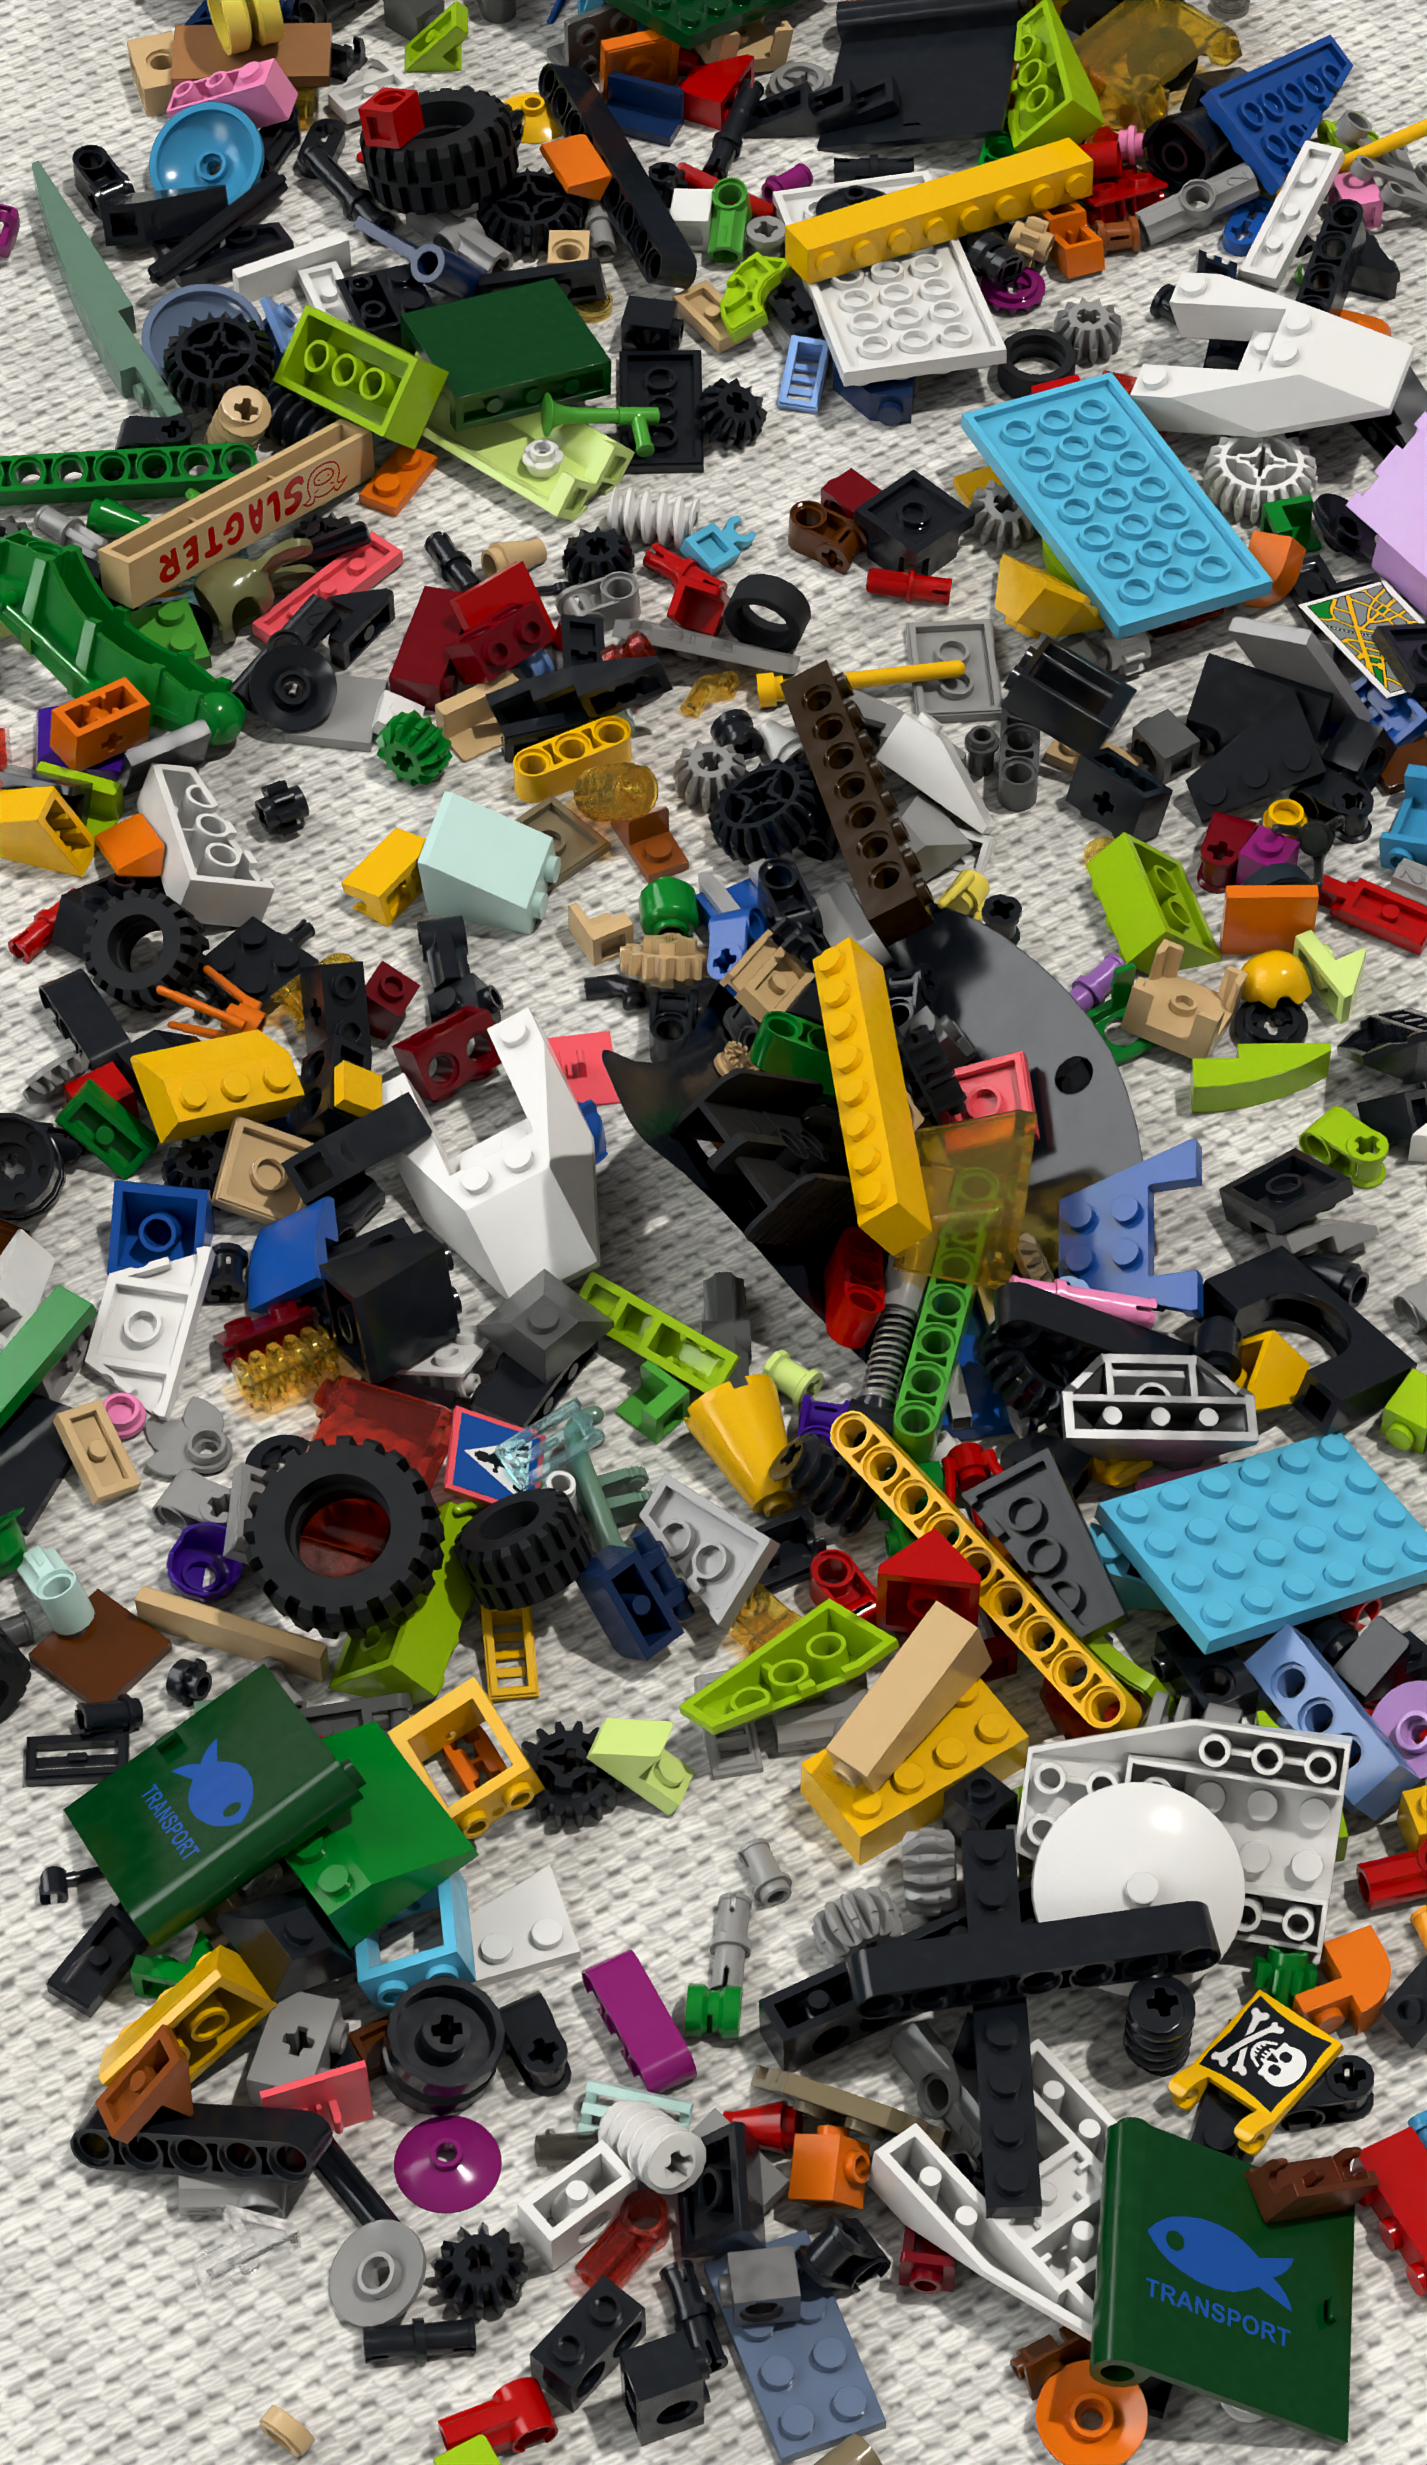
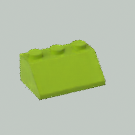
(1148, 902)

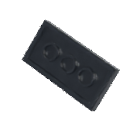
(673, 385)

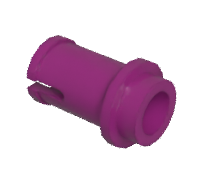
(796, 177)

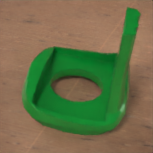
(1114, 1010)

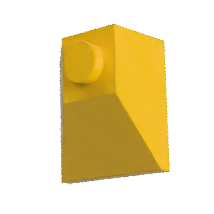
(1271, 1370)

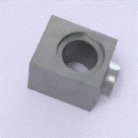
(761, 2286)

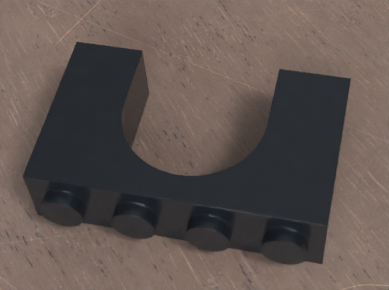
(1286, 1294)

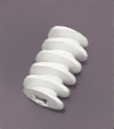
(652, 518)
(653, 2145)

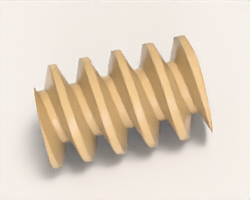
(240, 418)

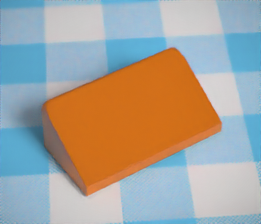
(577, 166)
(132, 848)

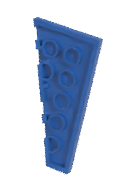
(1278, 107)

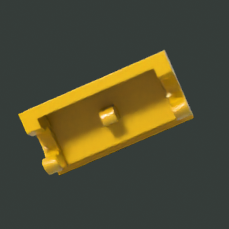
(387, 877)

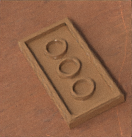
(301, 54)

